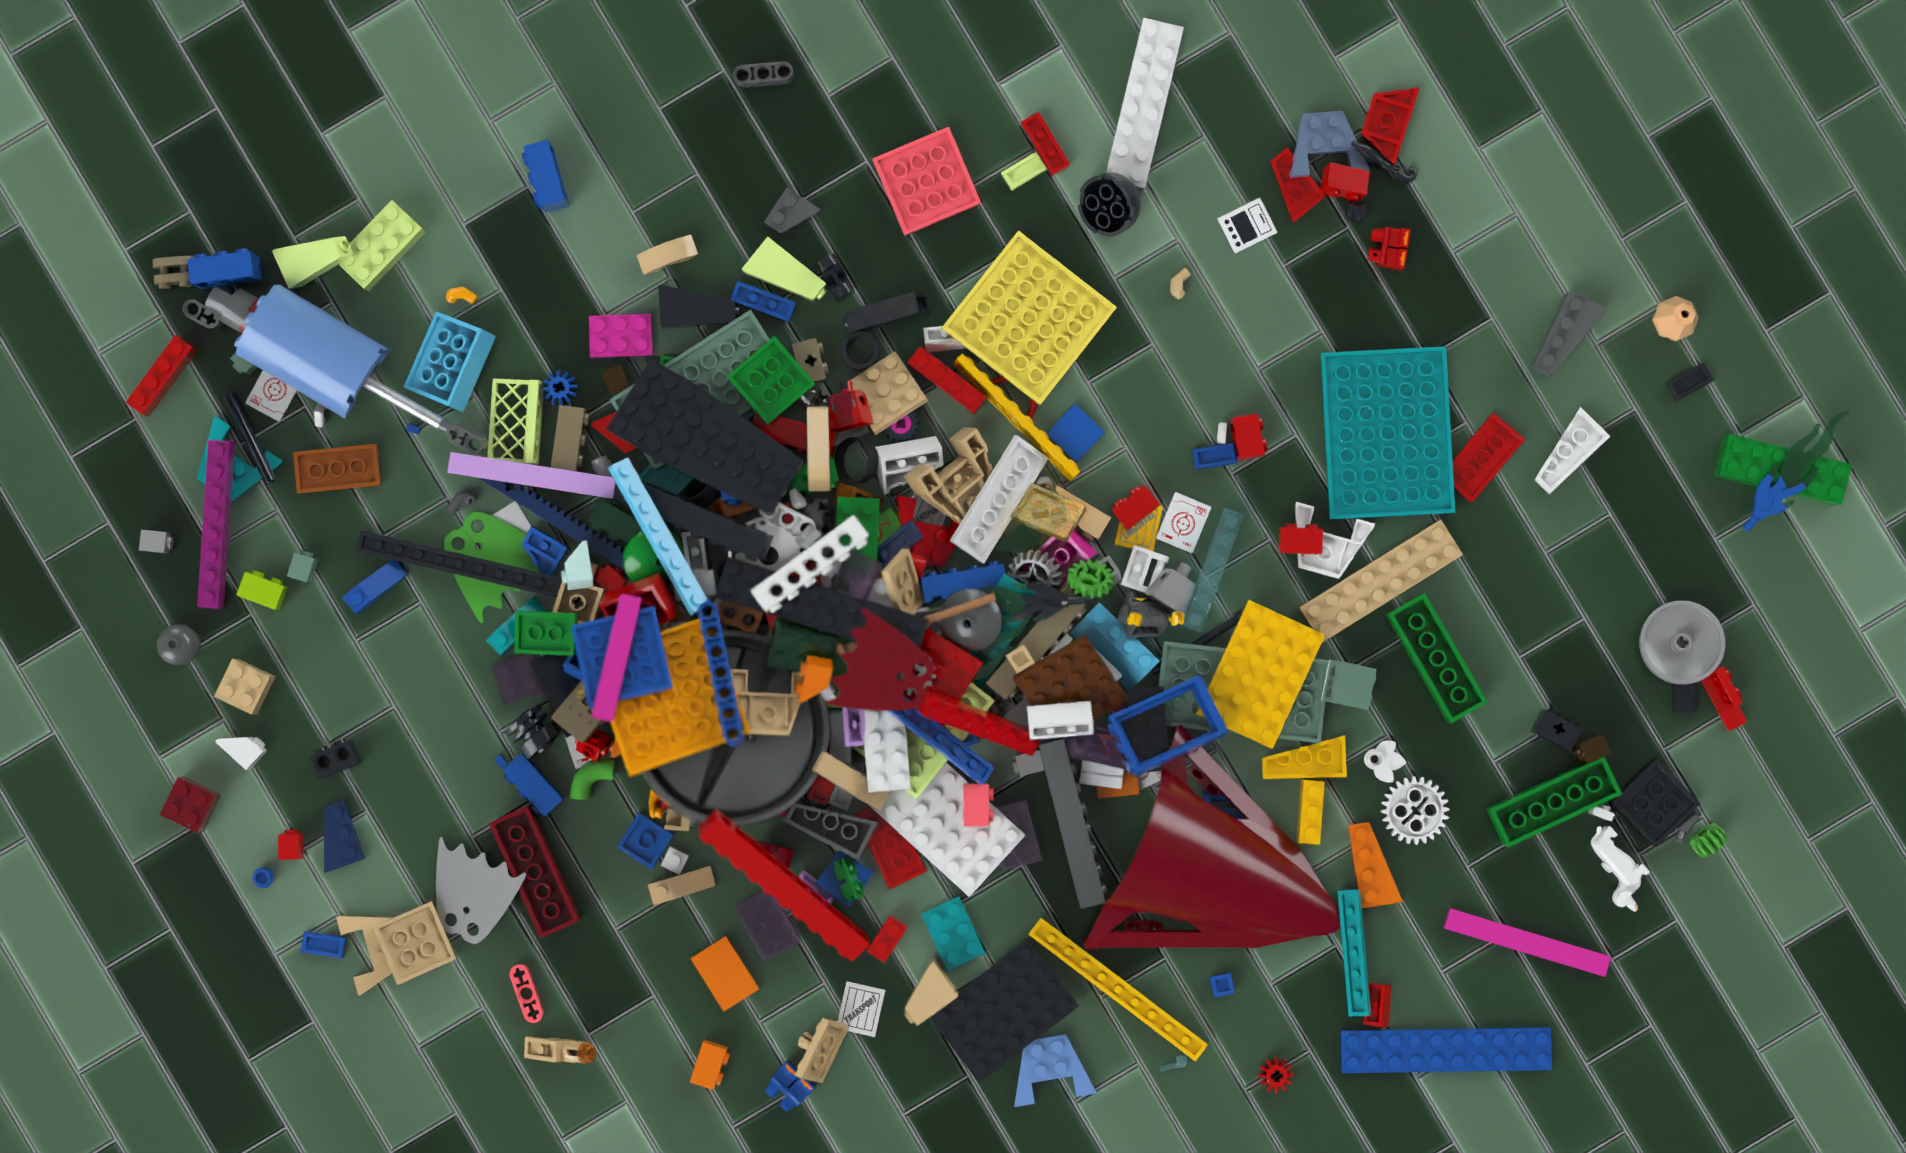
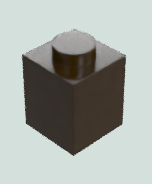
(616, 380)

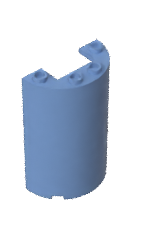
(309, 349)

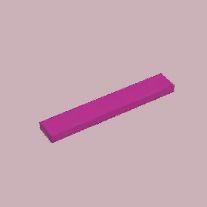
(616, 658)

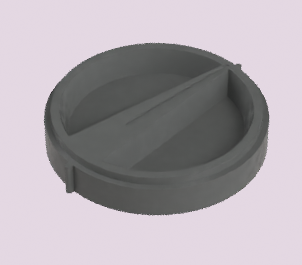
(761, 773)

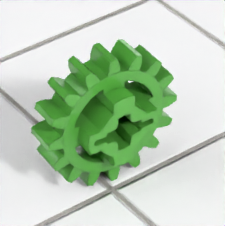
(1090, 578)

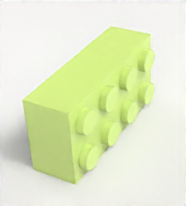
(381, 245)

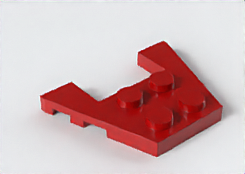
(936, 543)

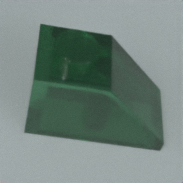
(1020, 540)

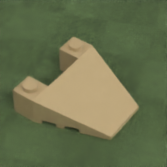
(960, 482)

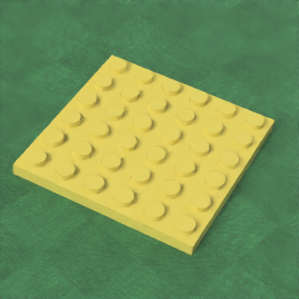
(1029, 318)

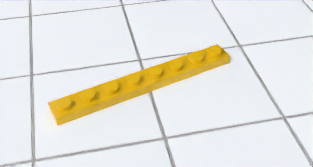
(1011, 412)

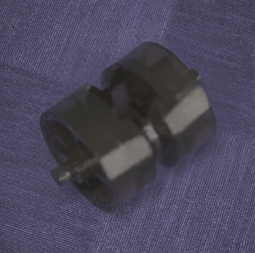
(813, 398)

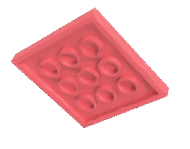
(926, 181)

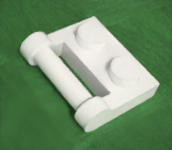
(1138, 567)

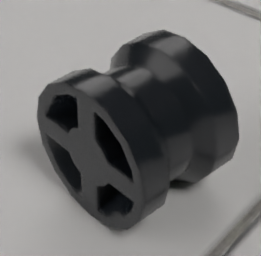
(1355, 211)

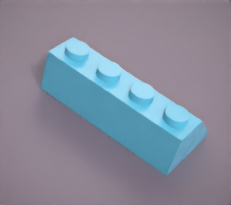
(1109, 639)

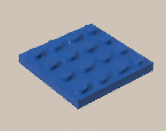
(647, 663)

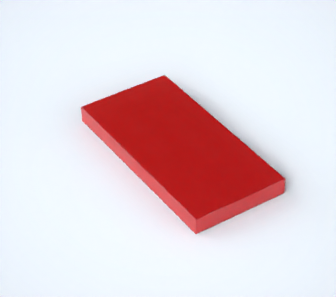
(1484, 456)
(892, 852)

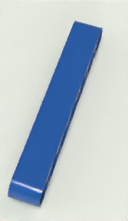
(721, 663)

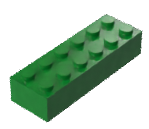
(1751, 460)
(1436, 658)
(1553, 801)

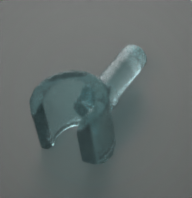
(1181, 1061)

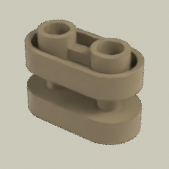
(165, 279)

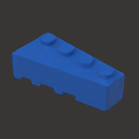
(944, 585)

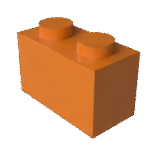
(709, 1064)

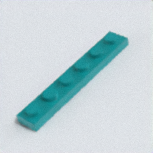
(1354, 952)

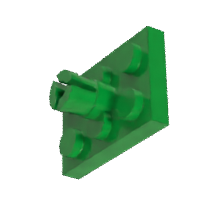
(545, 633)

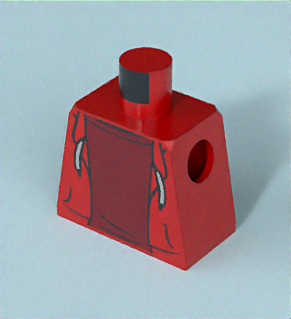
(848, 409)

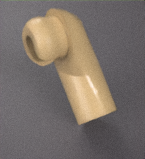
(1176, 283)

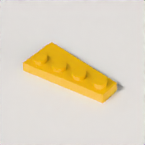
(1311, 761)

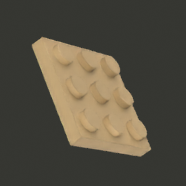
(889, 391)
(414, 943)

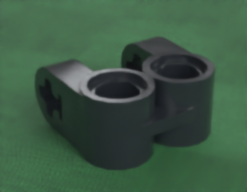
(835, 277)

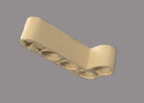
(818, 448)

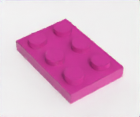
(621, 336)

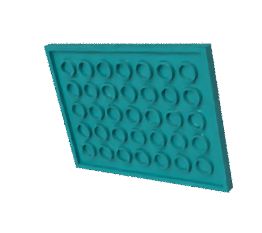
(1387, 433)

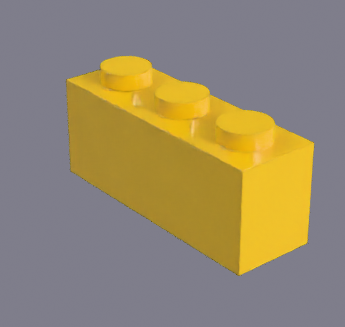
(1310, 811)

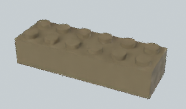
(1037, 642)

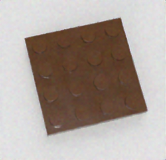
(1072, 676)

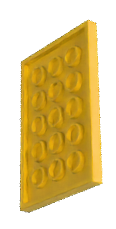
(1262, 672)

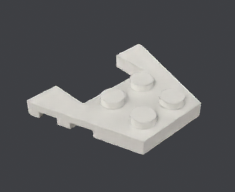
(1336, 550)

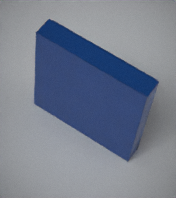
(1075, 433)
(645, 840)
(829, 882)

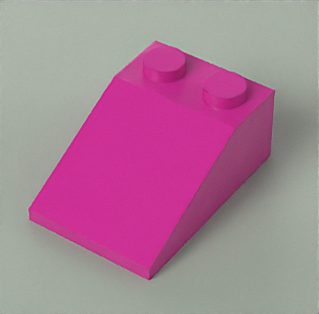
(1066, 553)

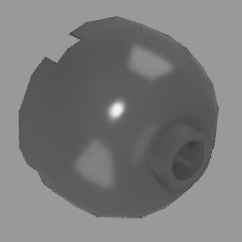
(178, 644)

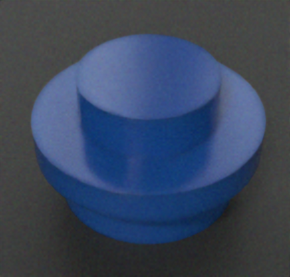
(263, 877)

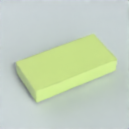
(1024, 171)

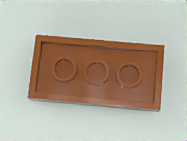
(337, 468)

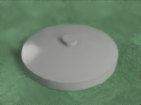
(1682, 642)

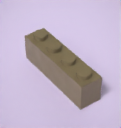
(569, 438)

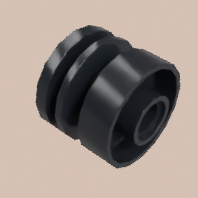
(534, 733)

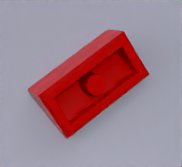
(1380, 1005)

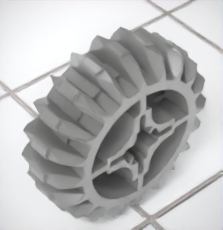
(1038, 562)

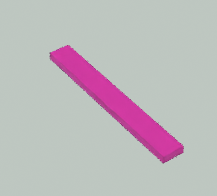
(1527, 942)

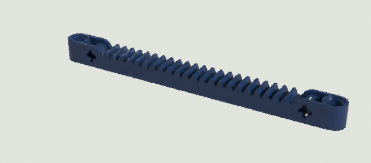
(569, 526)

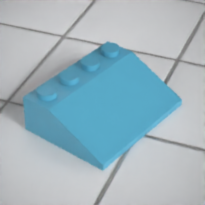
(449, 361)

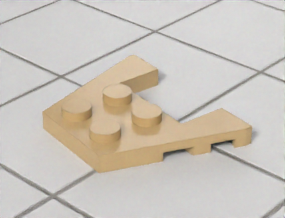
(767, 711)
(381, 968)

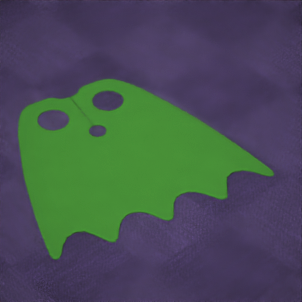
(499, 544)

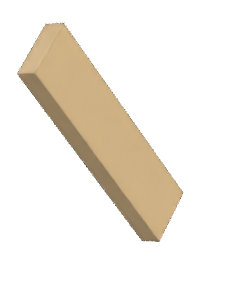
(848, 780)

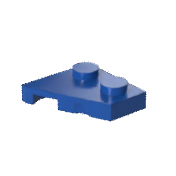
(544, 550)

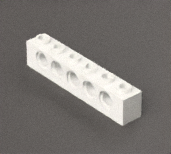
(850, 527)

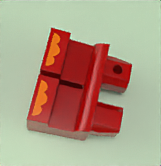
(1392, 247)

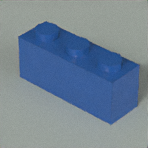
(533, 785)

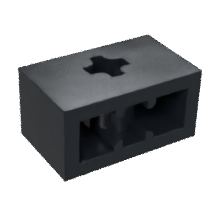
(1544, 728)

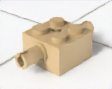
(590, 596)

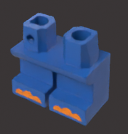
(796, 1092)

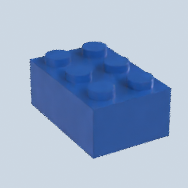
(545, 176)
(224, 269)

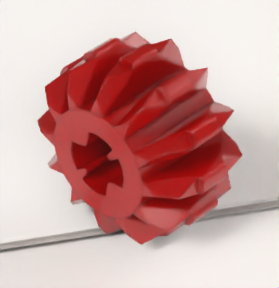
(1270, 1069)

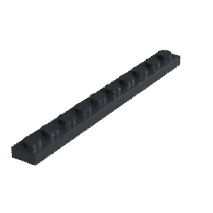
(459, 564)

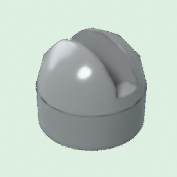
(1045, 480)

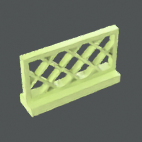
(533, 420)

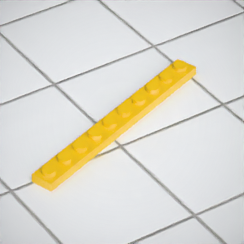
(1118, 989)

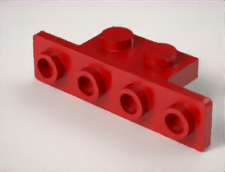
(1725, 697)

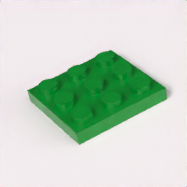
(771, 380)

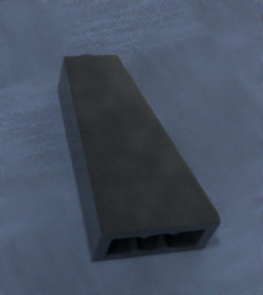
(691, 309)
(887, 312)

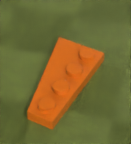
(1370, 868)

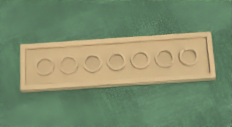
(1381, 580)

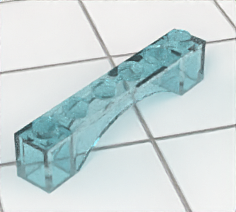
(1212, 569)

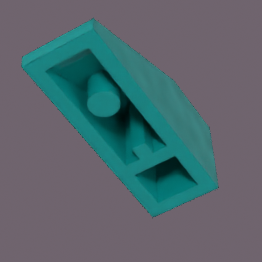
(504, 637)

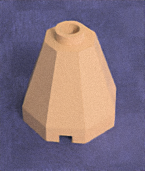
(1675, 318)

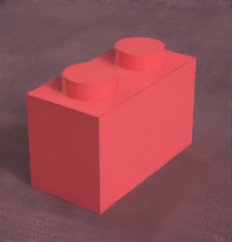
(977, 805)

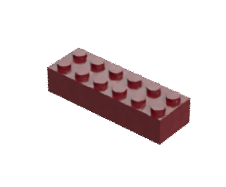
(544, 886)

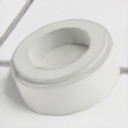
(1222, 433)

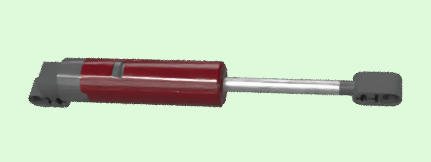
(234, 307)

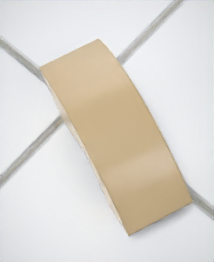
(666, 254)

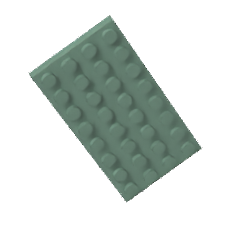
(712, 361)
(1185, 661)

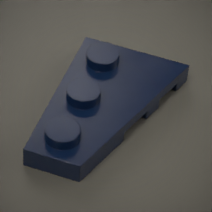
(340, 838)

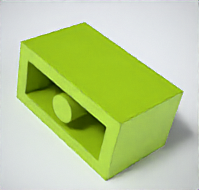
(262, 590)

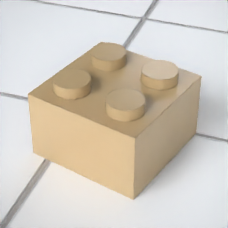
(244, 686)

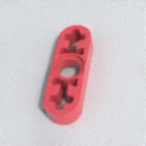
(536, 1006)

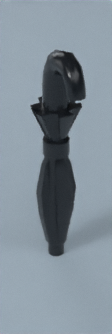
(1375, 158)

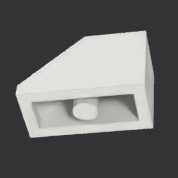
(244, 750)

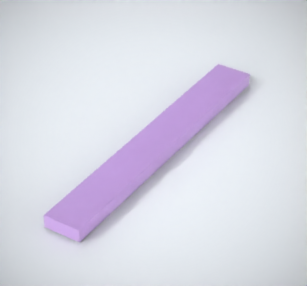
(531, 475)

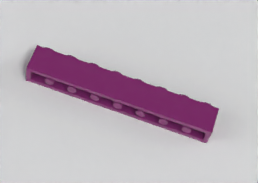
(216, 523)

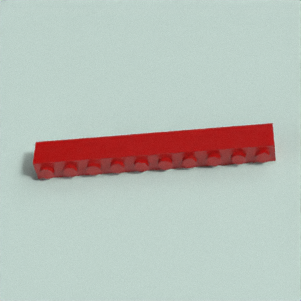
(783, 885)

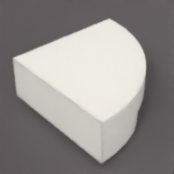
(319, 415)
(797, 499)

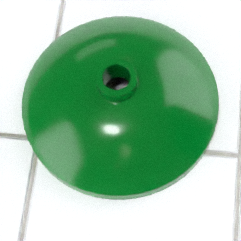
(640, 558)

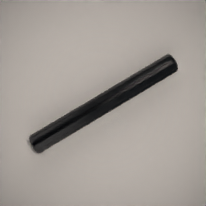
(249, 437)

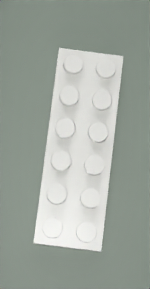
(998, 499)

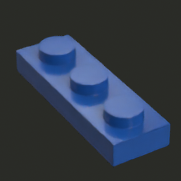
(763, 301)

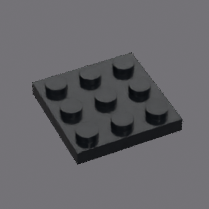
(1655, 802)

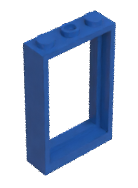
(1206, 705)

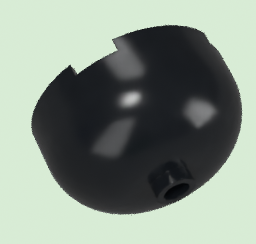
(1109, 204)

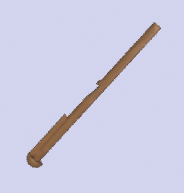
(849, 647)

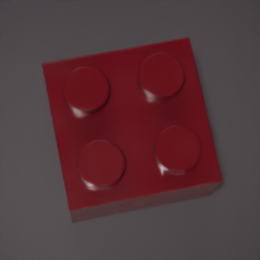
(190, 804)

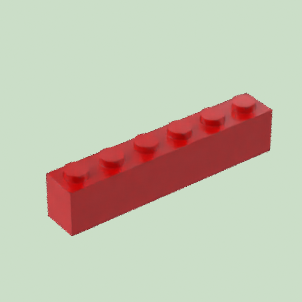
(977, 722)

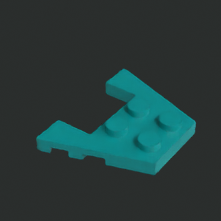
(243, 474)

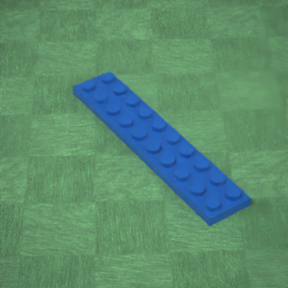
(1446, 1050)

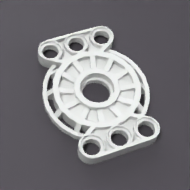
(783, 534)

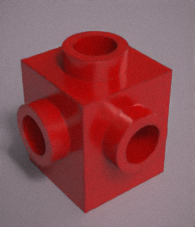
(595, 746)

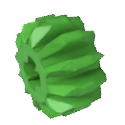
(1708, 840)

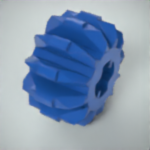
(558, 380)

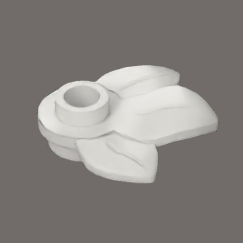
(1387, 761)

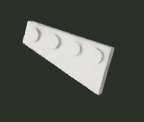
(1574, 448)

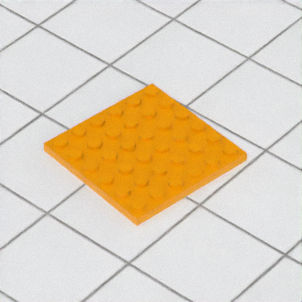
(680, 719)

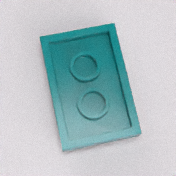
(953, 933)

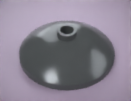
(985, 622)

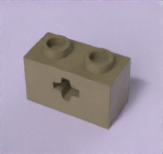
(809, 348)

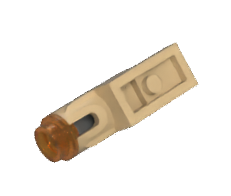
(559, 1050)

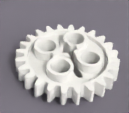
(1428, 824)

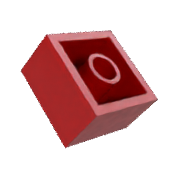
(1247, 437)

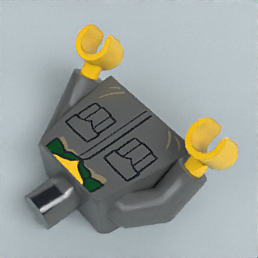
(1144, 618)

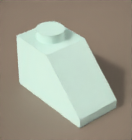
(578, 569)

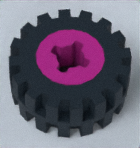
(905, 429)

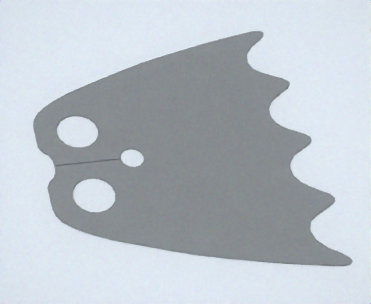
(473, 885)

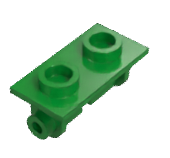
(847, 871)

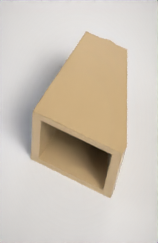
(930, 994)

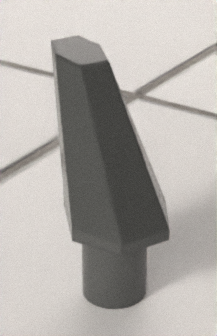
(1685, 828)

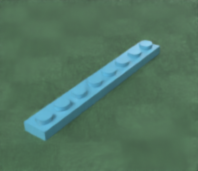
(658, 535)

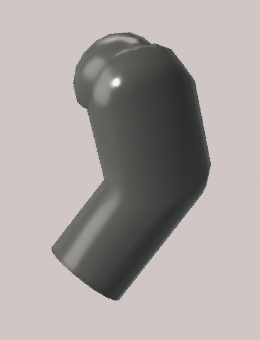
(461, 499)

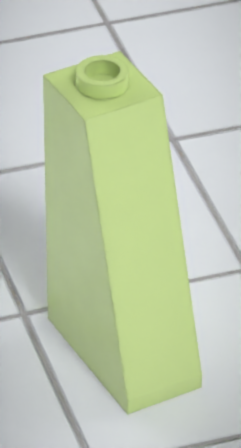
(310, 260)
(782, 270)

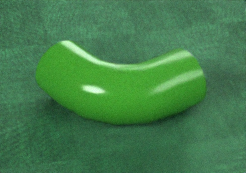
(588, 775)

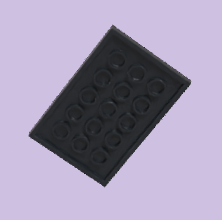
(1004, 1010)

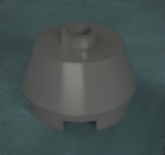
(820, 514)

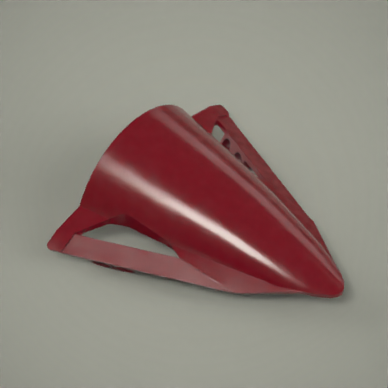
(1223, 874)

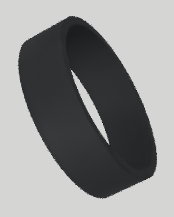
(872, 460)

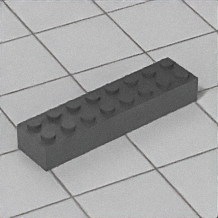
(1071, 821)

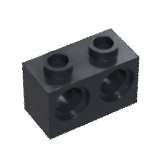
(337, 763)

